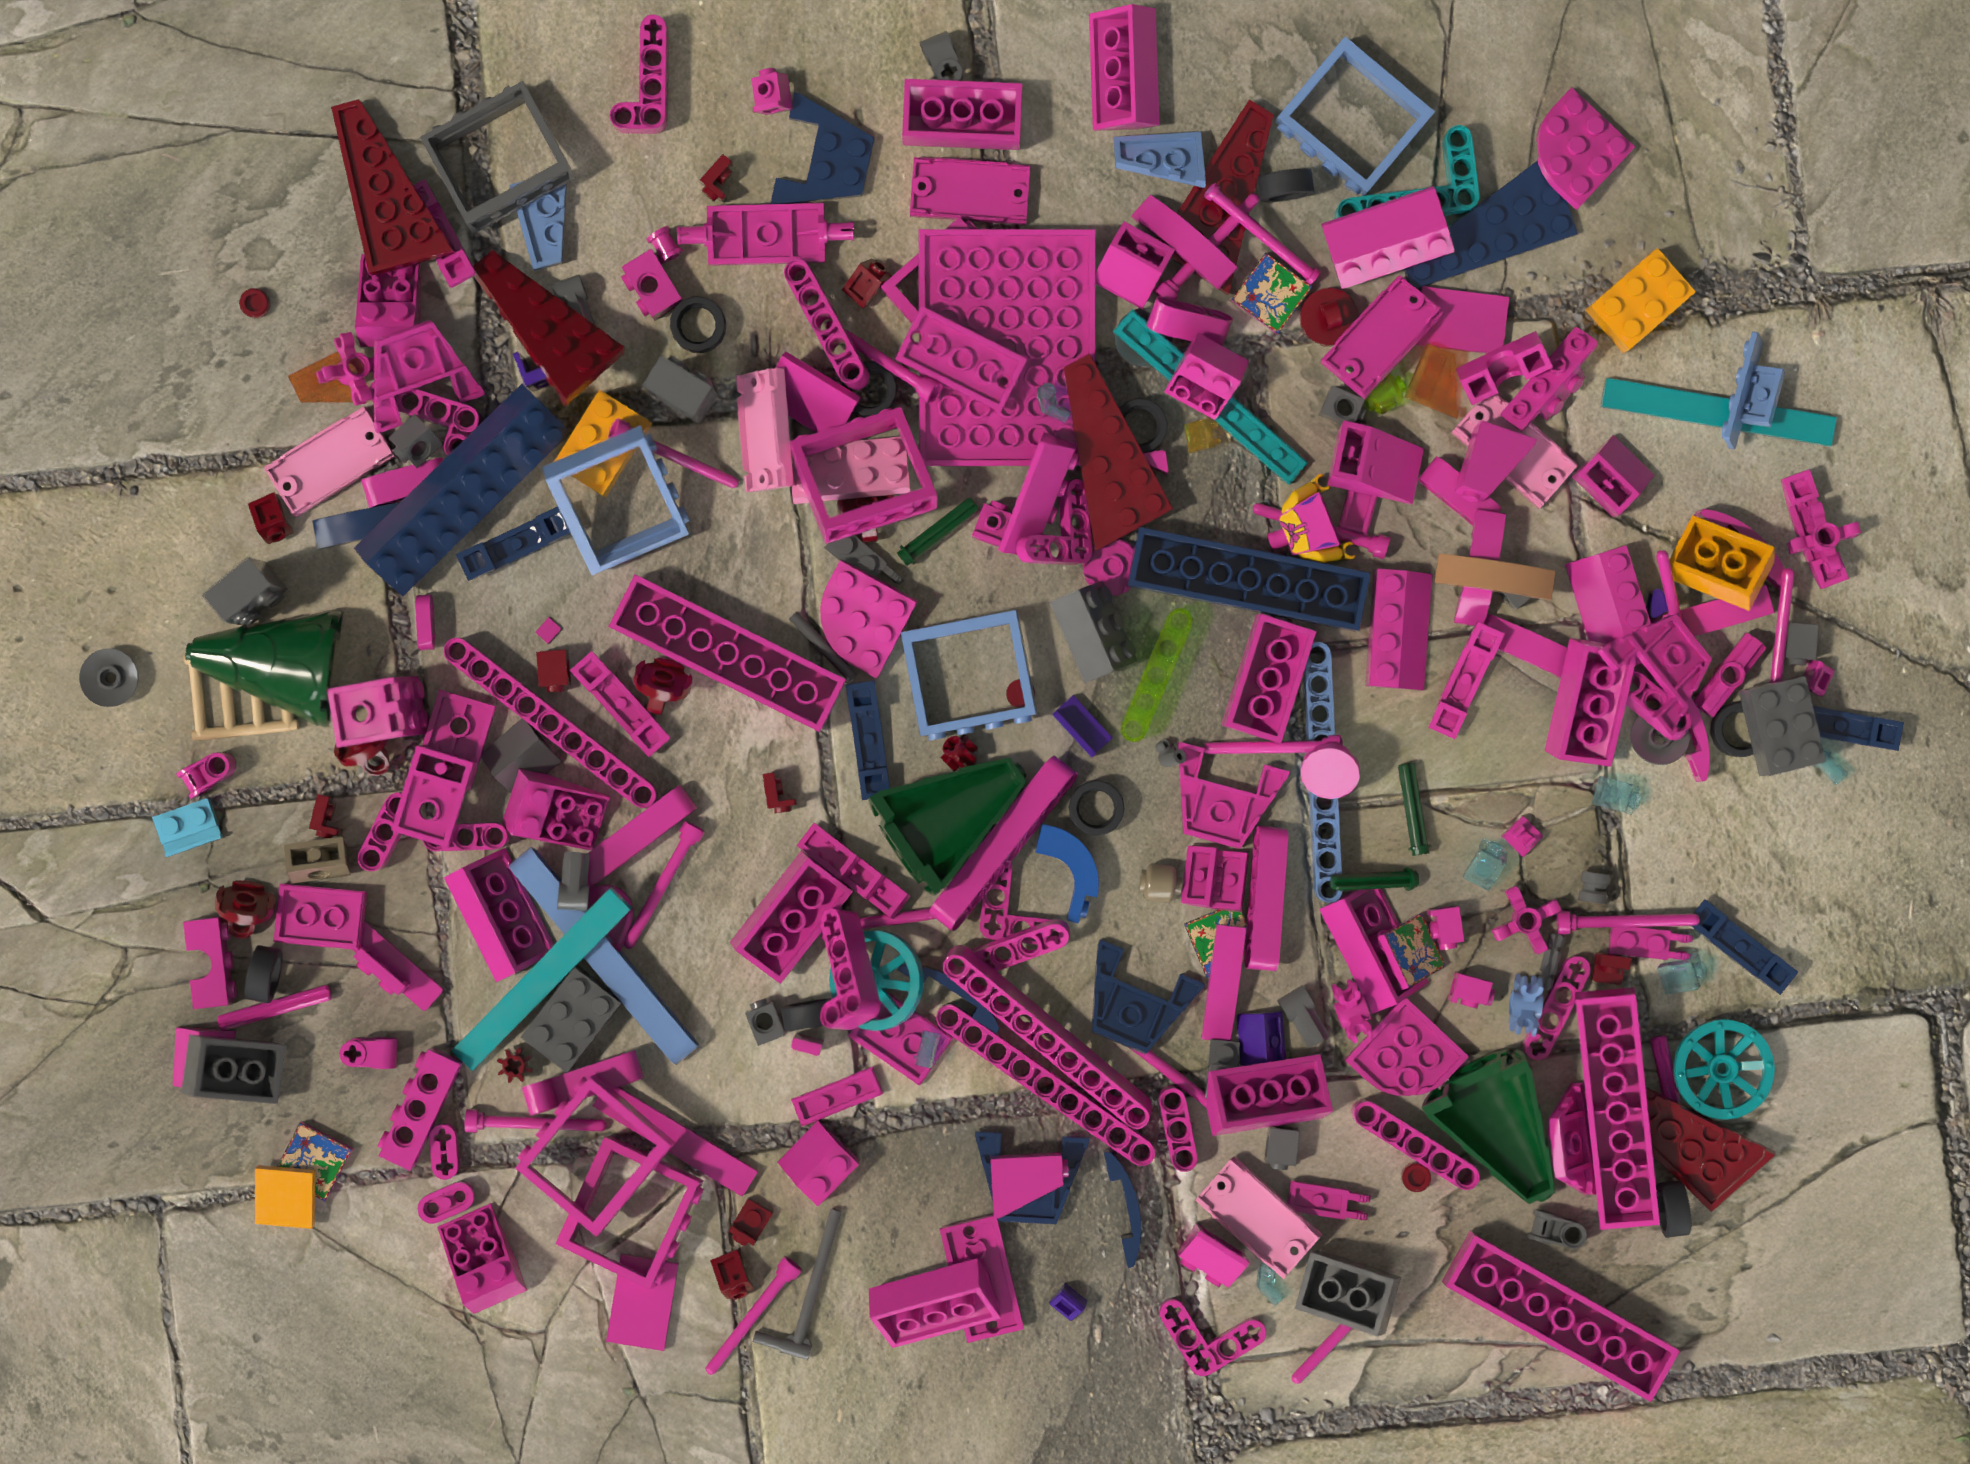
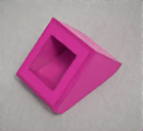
(1158, 461)

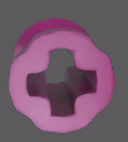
(664, 245)

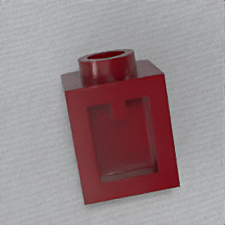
(720, 173)
(866, 282)
(270, 518)
(773, 788)
(324, 811)
(1610, 968)
(750, 1222)
(731, 1275)

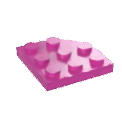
(1578, 148)
(863, 617)
(1406, 1053)

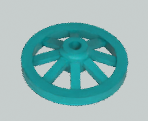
(883, 981)
(1731, 1069)

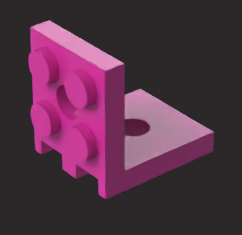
(392, 708)

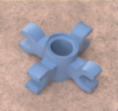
(1526, 1004)

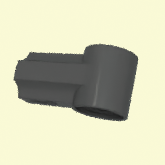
(574, 295)
(573, 890)
(1300, 1010)

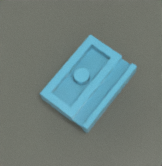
(187, 827)

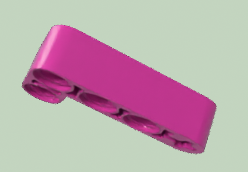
(648, 75)
(451, 419)
(851, 971)
(552, 1092)

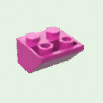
(1133, 265)
(1206, 376)
(1613, 476)

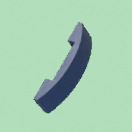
(348, 526)
(513, 544)
(1858, 729)
(867, 738)
(1743, 948)
(980, 1014)
(1130, 1241)

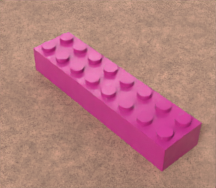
(727, 653)
(1617, 1108)
(1560, 1316)

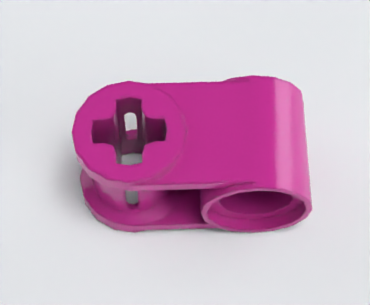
(202, 776)
(375, 1053)

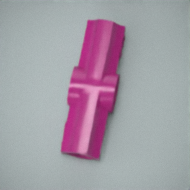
(1741, 660)

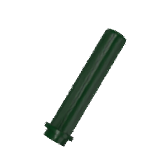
(937, 531)
(1413, 809)
(1377, 880)

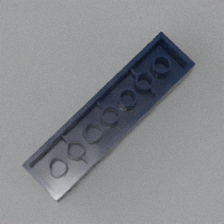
(461, 490)
(1248, 579)

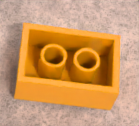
(1640, 300)
(593, 429)
(1721, 562)

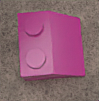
(818, 1163)
(1212, 1256)

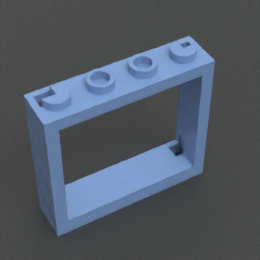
(1384, 81)
(632, 545)
(990, 720)

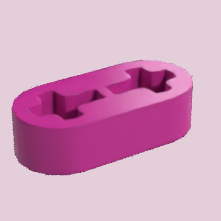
(425, 622)
(437, 1151)

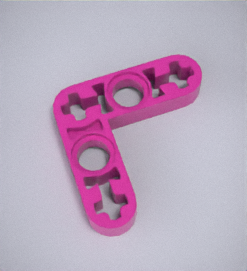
(1066, 542)
(1007, 921)
(1211, 1348)

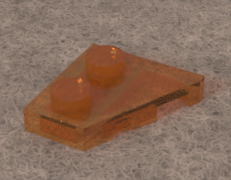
(1435, 381)
(308, 387)

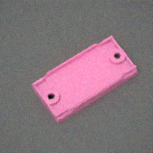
(764, 430)
(1542, 461)
(329, 462)
(1258, 1217)

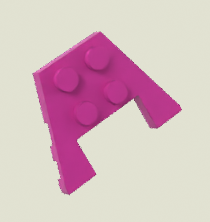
(410, 361)
(1672, 659)
(1220, 811)

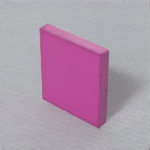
(548, 630)

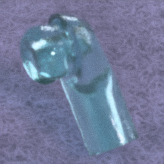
(1048, 403)
(1266, 1284)

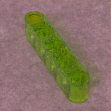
(1167, 665)

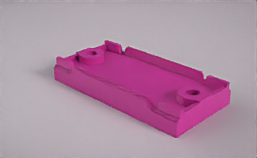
(969, 190)
(1381, 336)
(960, 359)
(988, 1247)

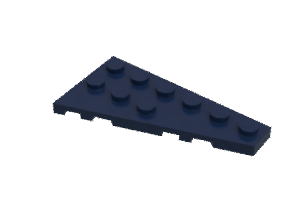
(1506, 224)

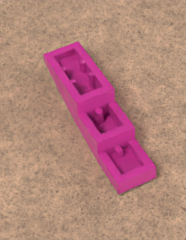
(1721, 614)
(853, 870)
(1223, 982)

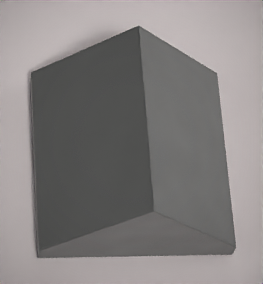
(517, 749)

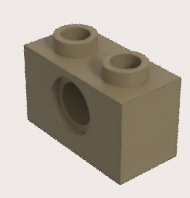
(317, 859)

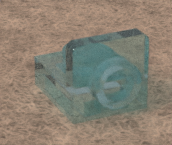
(1616, 795)
(1486, 864)
(1683, 974)

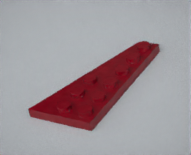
(1236, 171)
(388, 209)
(553, 334)
(1115, 472)
(1701, 1151)

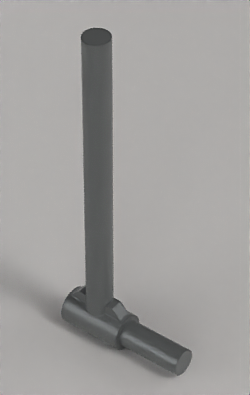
(796, 1343)

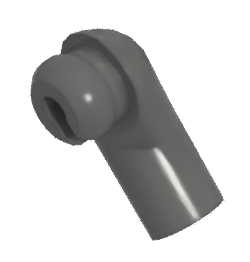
(1168, 754)

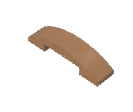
(1495, 576)

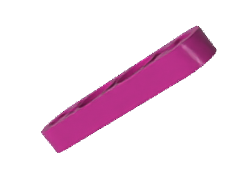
(1018, 952)
(1561, 1010)

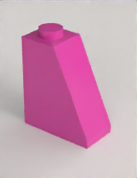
(1489, 459)
(1024, 1178)

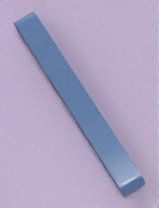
(1331, 814)
(608, 963)

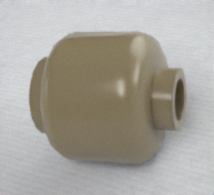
(1160, 883)

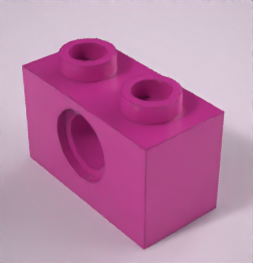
(648, 267)

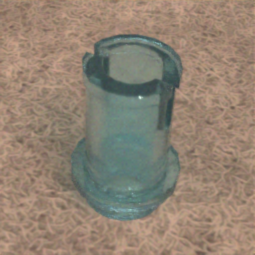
(1832, 768)
(927, 1049)

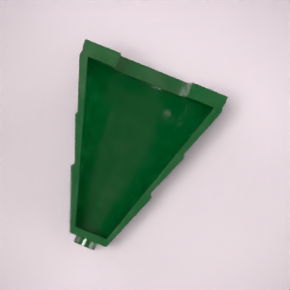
(276, 662)
(945, 817)
(1498, 1121)

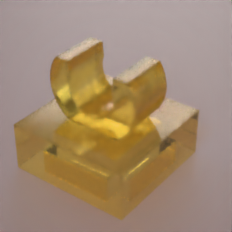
(1200, 435)

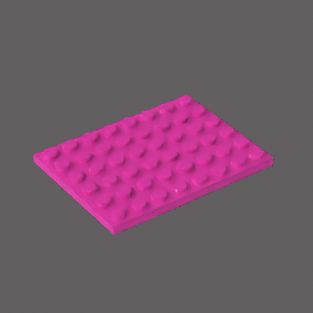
(1026, 295)

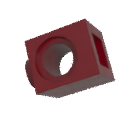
(553, 669)

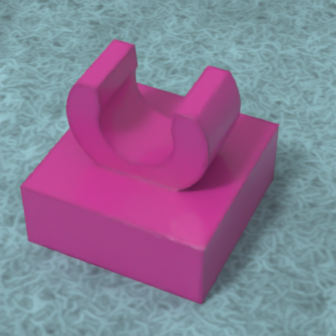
(1522, 836)

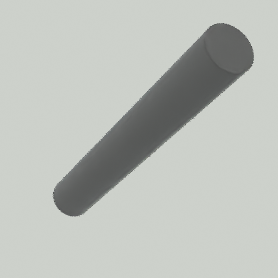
(828, 652)

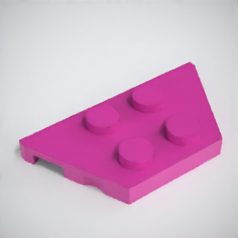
(1571, 1141)

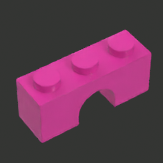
(1521, 357)
(211, 937)

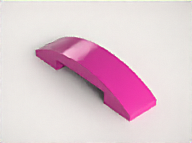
(1186, 240)
(454, 267)
(1799, 494)
(1726, 521)
(1485, 544)
(1529, 646)
(1465, 679)
(620, 703)
(1699, 759)

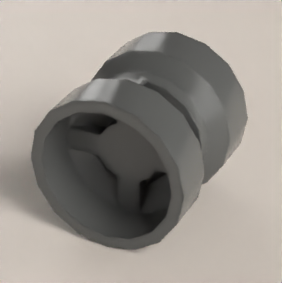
(1594, 887)

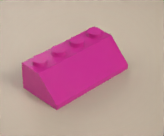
(1124, 68)
(962, 114)
(1387, 237)
(1039, 491)
(1608, 595)
(1398, 629)
(1268, 678)
(1588, 706)
(499, 914)
(789, 917)
(1355, 925)
(1267, 1095)
(933, 1303)

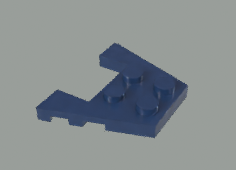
(837, 161)
(1129, 1013)
(1049, 1206)

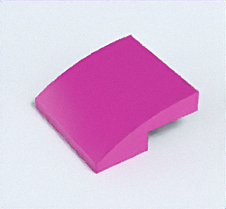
(1215, 878)

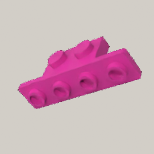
(1547, 391)
(395, 970)

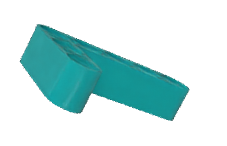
(1447, 193)

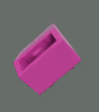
(387, 302)
(1374, 463)
(554, 810)
(481, 1259)

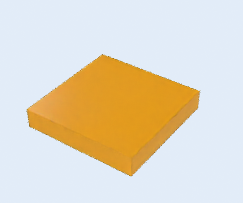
(285, 1196)

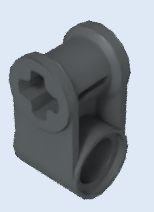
(942, 56)
(1554, 1229)

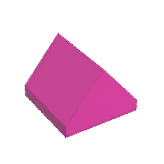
(1818, 677)

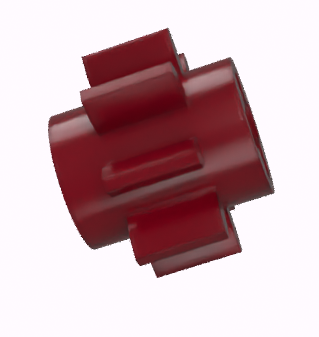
(959, 752)
(515, 1056)

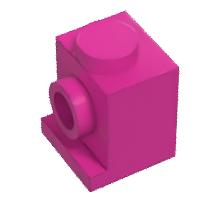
(771, 92)
(988, 534)
(1446, 926)
(1471, 991)

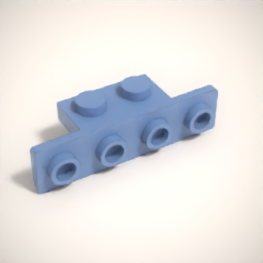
(1755, 394)

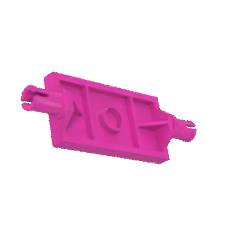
(765, 234)

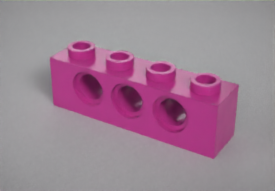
(408, 1152)

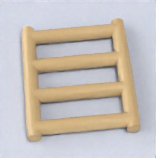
(230, 728)

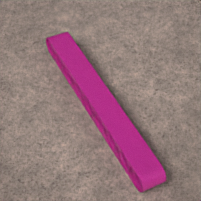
(537, 717)
(1052, 1050)
(1052, 1097)

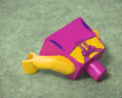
(1309, 526)

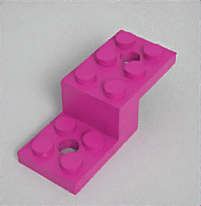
(443, 768)

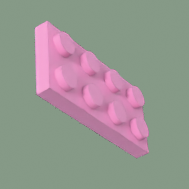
(857, 470)

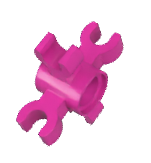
(346, 347)
(1817, 518)
(1532, 932)
(1352, 1011)

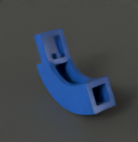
(1070, 850)

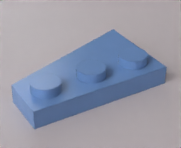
(1163, 156)
(544, 228)

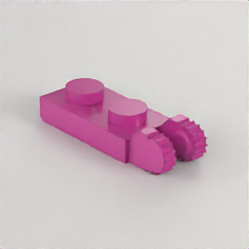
(1646, 943)
(1325, 1200)

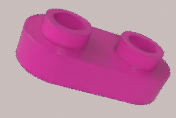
(447, 1202)

